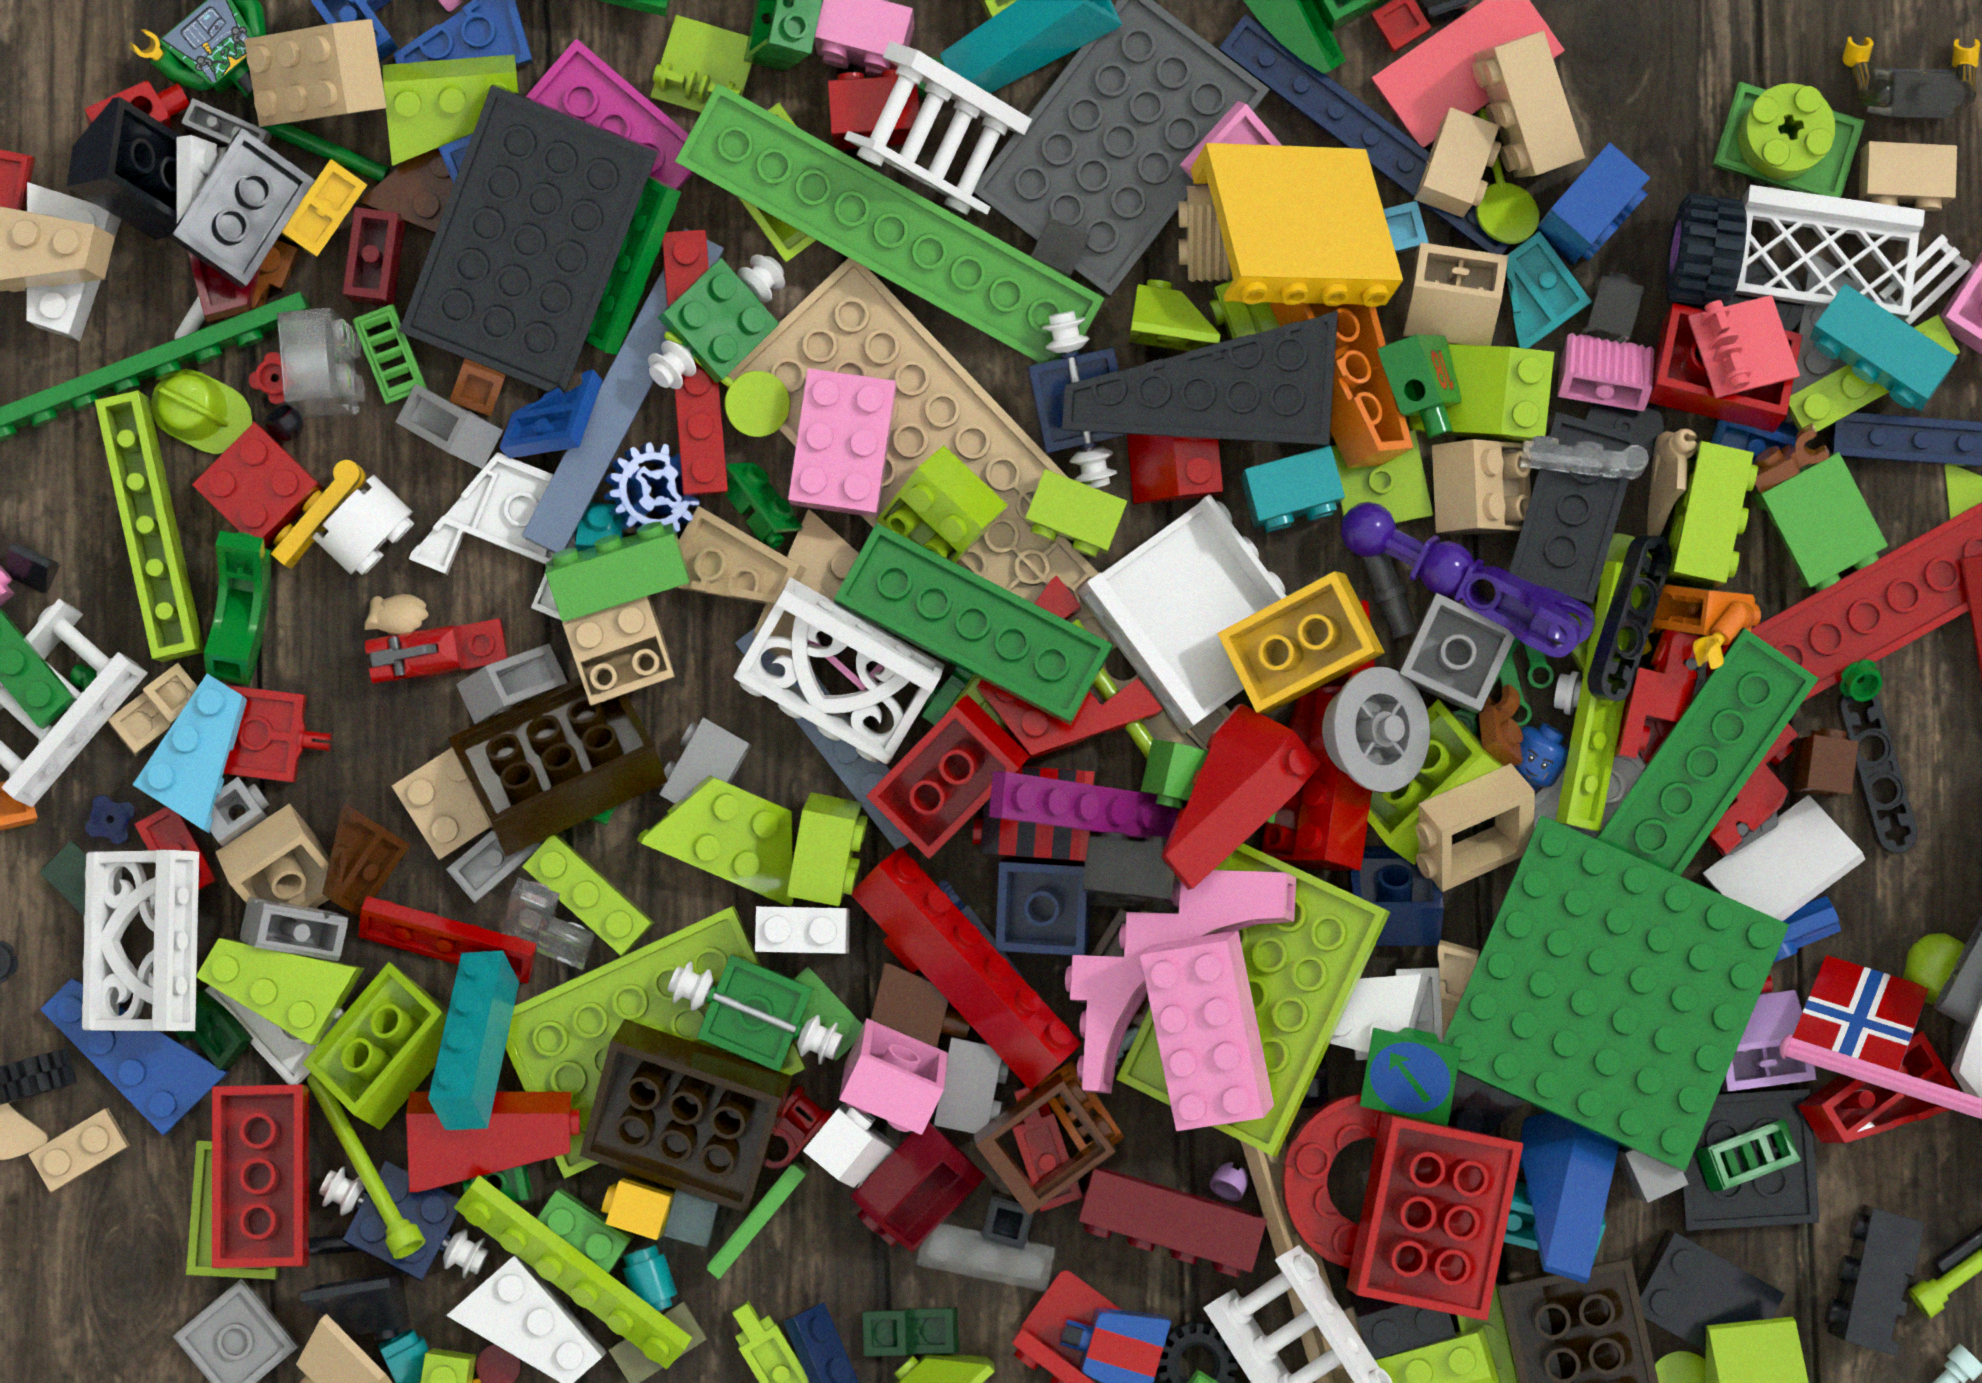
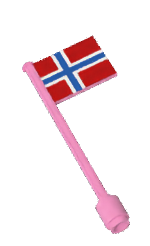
(1862, 1028)

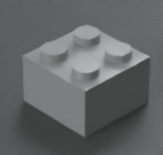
(1456, 654)

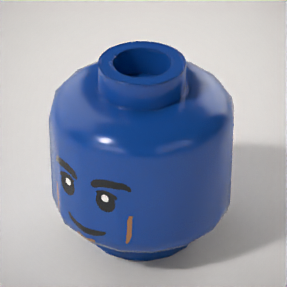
(1542, 756)

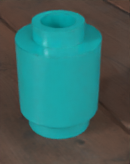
(650, 1277)

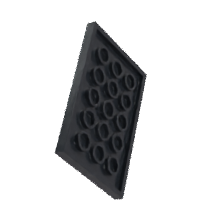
(528, 240)

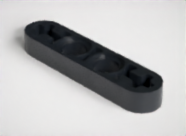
(1623, 614)
(1884, 767)

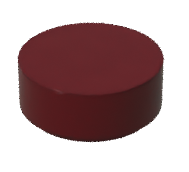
(498, 1365)

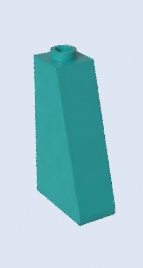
(1028, 38)

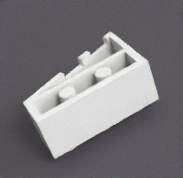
(850, 1146)

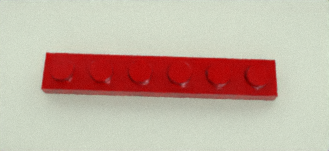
(699, 397)

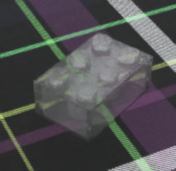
(319, 363)

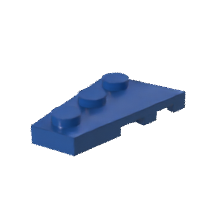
(476, 31)

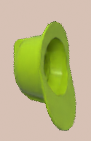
(200, 411)

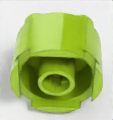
(1797, 108)

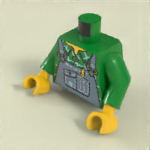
(209, 46)

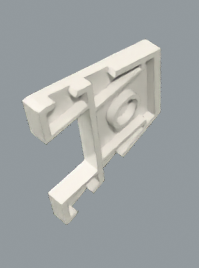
(495, 510)

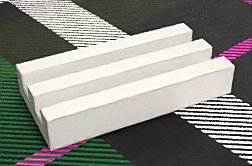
(1950, 255)

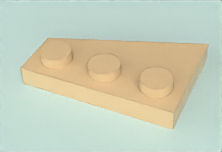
(826, 564)

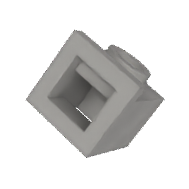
(232, 797)

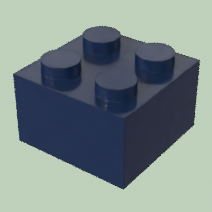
(1042, 907)

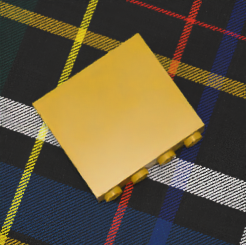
(1300, 224)

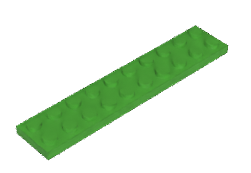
(882, 224)

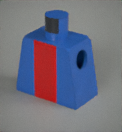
(1118, 1344)

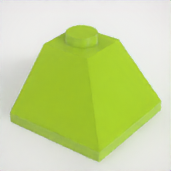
(1169, 319)
(945, 1369)

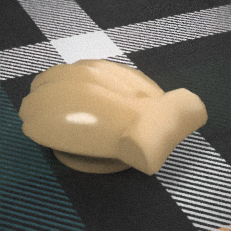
(396, 614)

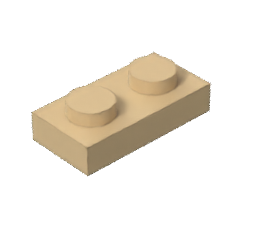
(79, 1150)

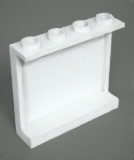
(1174, 599)

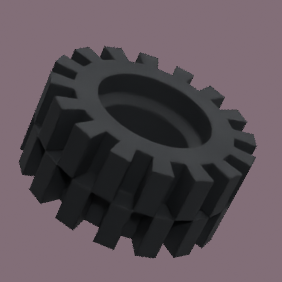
(36, 1075)
(1190, 1335)

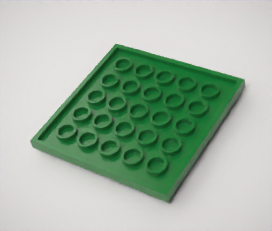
(1613, 993)

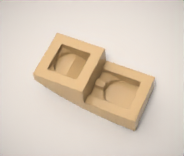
(154, 710)

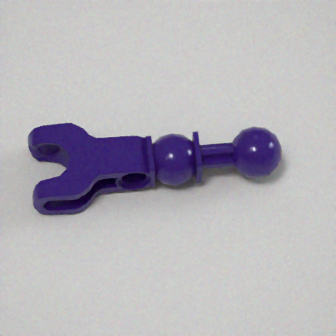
(1447, 568)

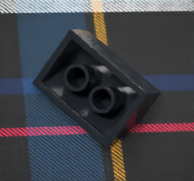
(128, 168)

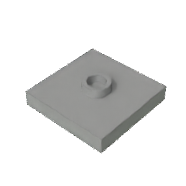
(236, 1337)

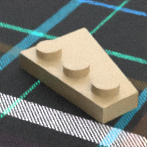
(732, 562)

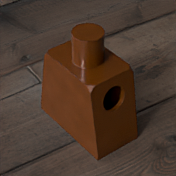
(915, 1007)

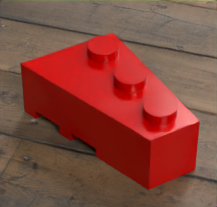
(1857, 1109)

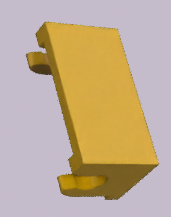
(323, 208)

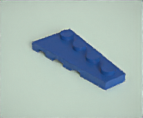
(146, 1066)

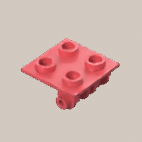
(1743, 345)

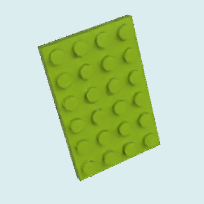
(1299, 990)
(565, 1033)

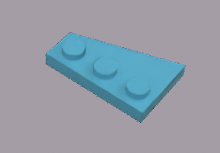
(193, 754)

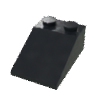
(1695, 1288)

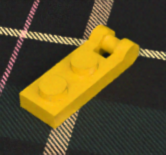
(297, 539)

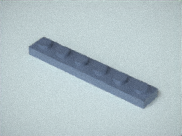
(854, 770)

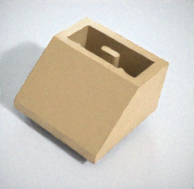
(1455, 294)
(1479, 487)
(619, 650)

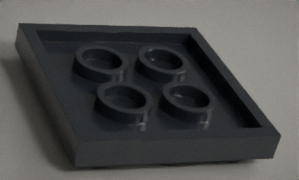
(1768, 1200)

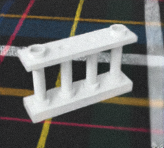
(969, 103)
(93, 707)
(1259, 1353)

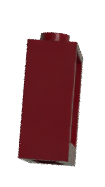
(916, 1188)

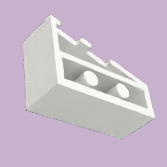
(65, 307)
(1382, 1004)
(530, 1321)

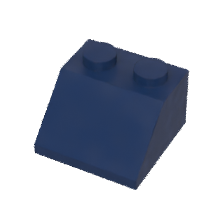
(1399, 888)

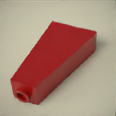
(520, 1132)

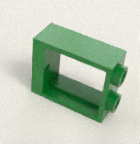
(786, 37)

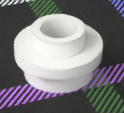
(1567, 692)

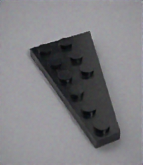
(1241, 389)

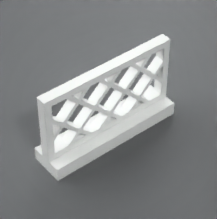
(1836, 215)

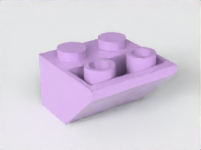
(1758, 1055)

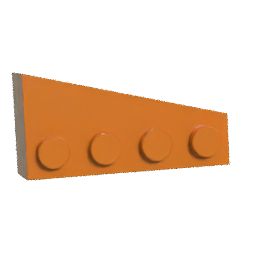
(1363, 406)

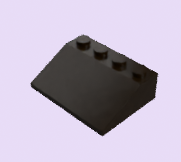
(556, 763)
(685, 1115)
(1578, 1329)

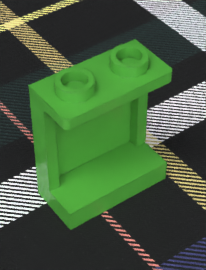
(1823, 522)

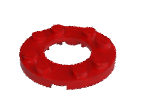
(1307, 1172)

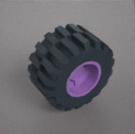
(1706, 250)

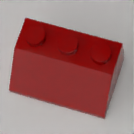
(1173, 468)

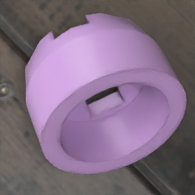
(1229, 1182)

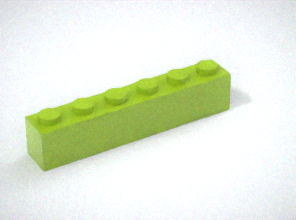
(149, 526)

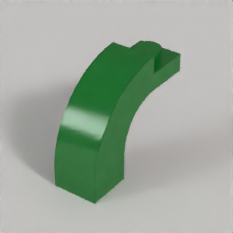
(240, 607)

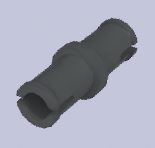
(1390, 595)

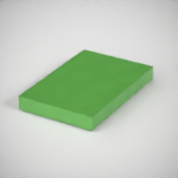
(1825, 178)
(757, 1219)

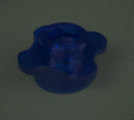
(100, 827)

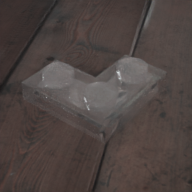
(533, 919)

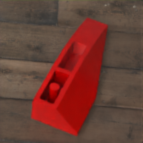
(1329, 814)

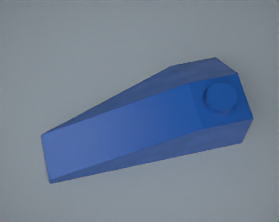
(1568, 1188)

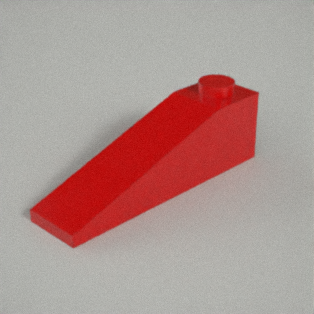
(1243, 781)

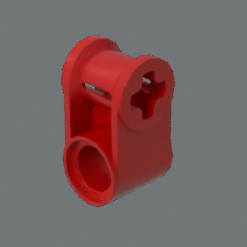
(796, 1128)

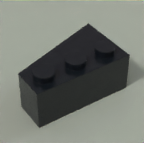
(1874, 1279)

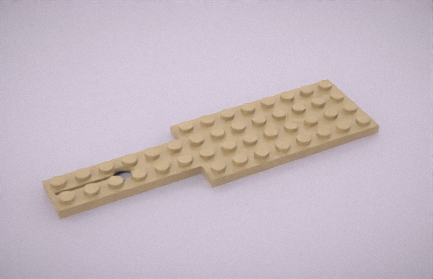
(864, 330)

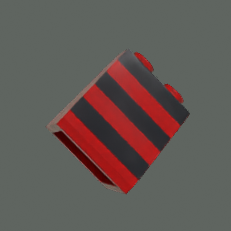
(1033, 840)

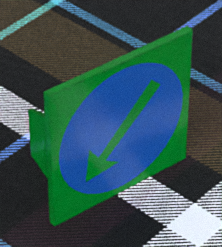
(1411, 1075)

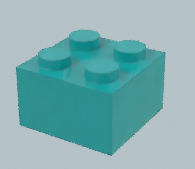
(1292, 489)

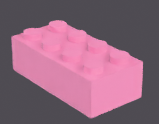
(1207, 1030)

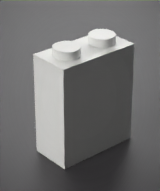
(802, 930)

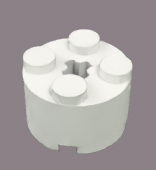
(364, 526)

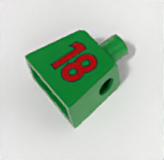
(1422, 380)

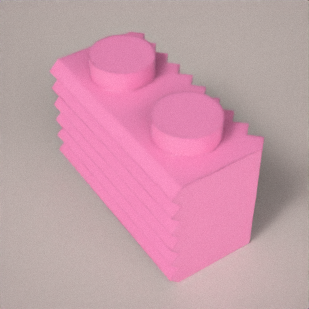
(1606, 372)

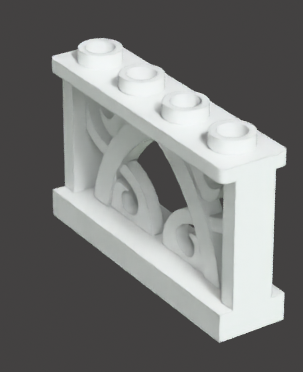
(815, 614)
(109, 909)

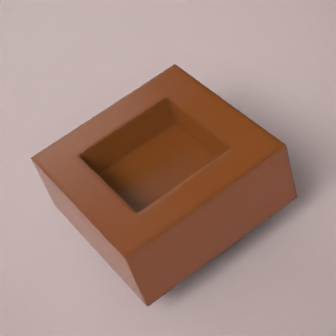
(477, 387)

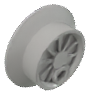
(1377, 729)

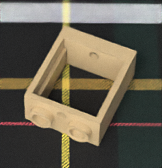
(1496, 794)

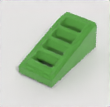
(377, 318)

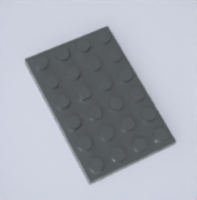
(1114, 138)

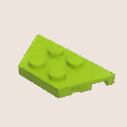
(730, 837)

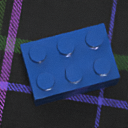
(1594, 205)

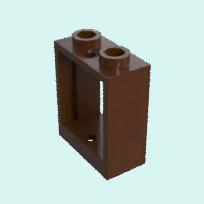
(1035, 1196)

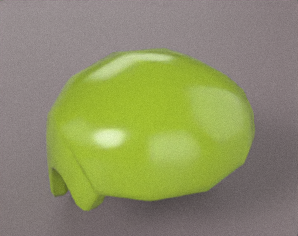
(1932, 961)

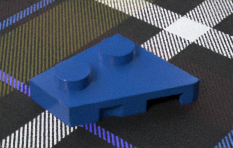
(553, 421)

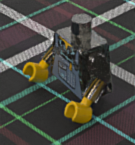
(1914, 91)

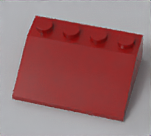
(1434, 1216)

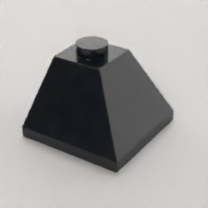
(363, 1304)

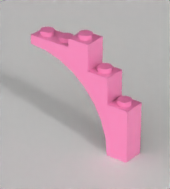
(1117, 985)

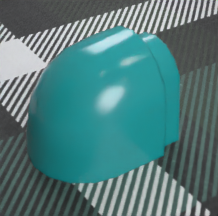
(405, 1356)

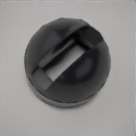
(283, 421)

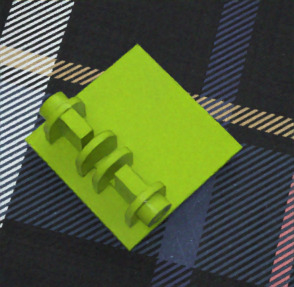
(696, 61)

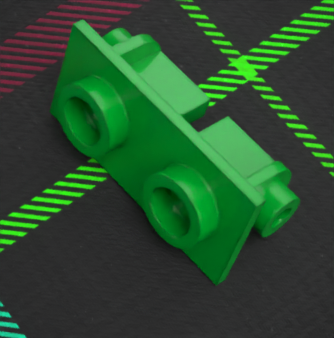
(773, 515)

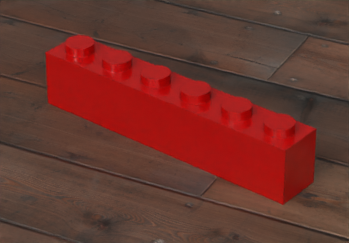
(965, 968)

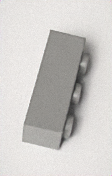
(218, 124)

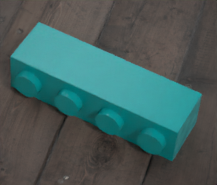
(474, 1040)

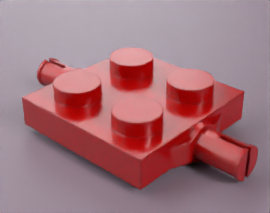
(272, 736)

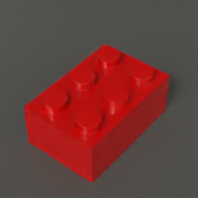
(1684, 385)
(946, 776)

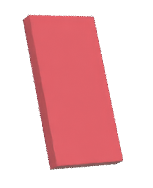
(1440, 70)

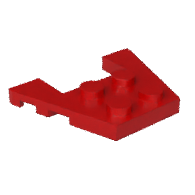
(1042, 733)

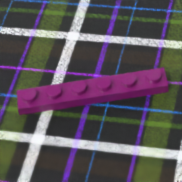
(1079, 806)

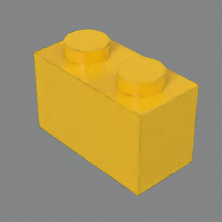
(638, 1207)

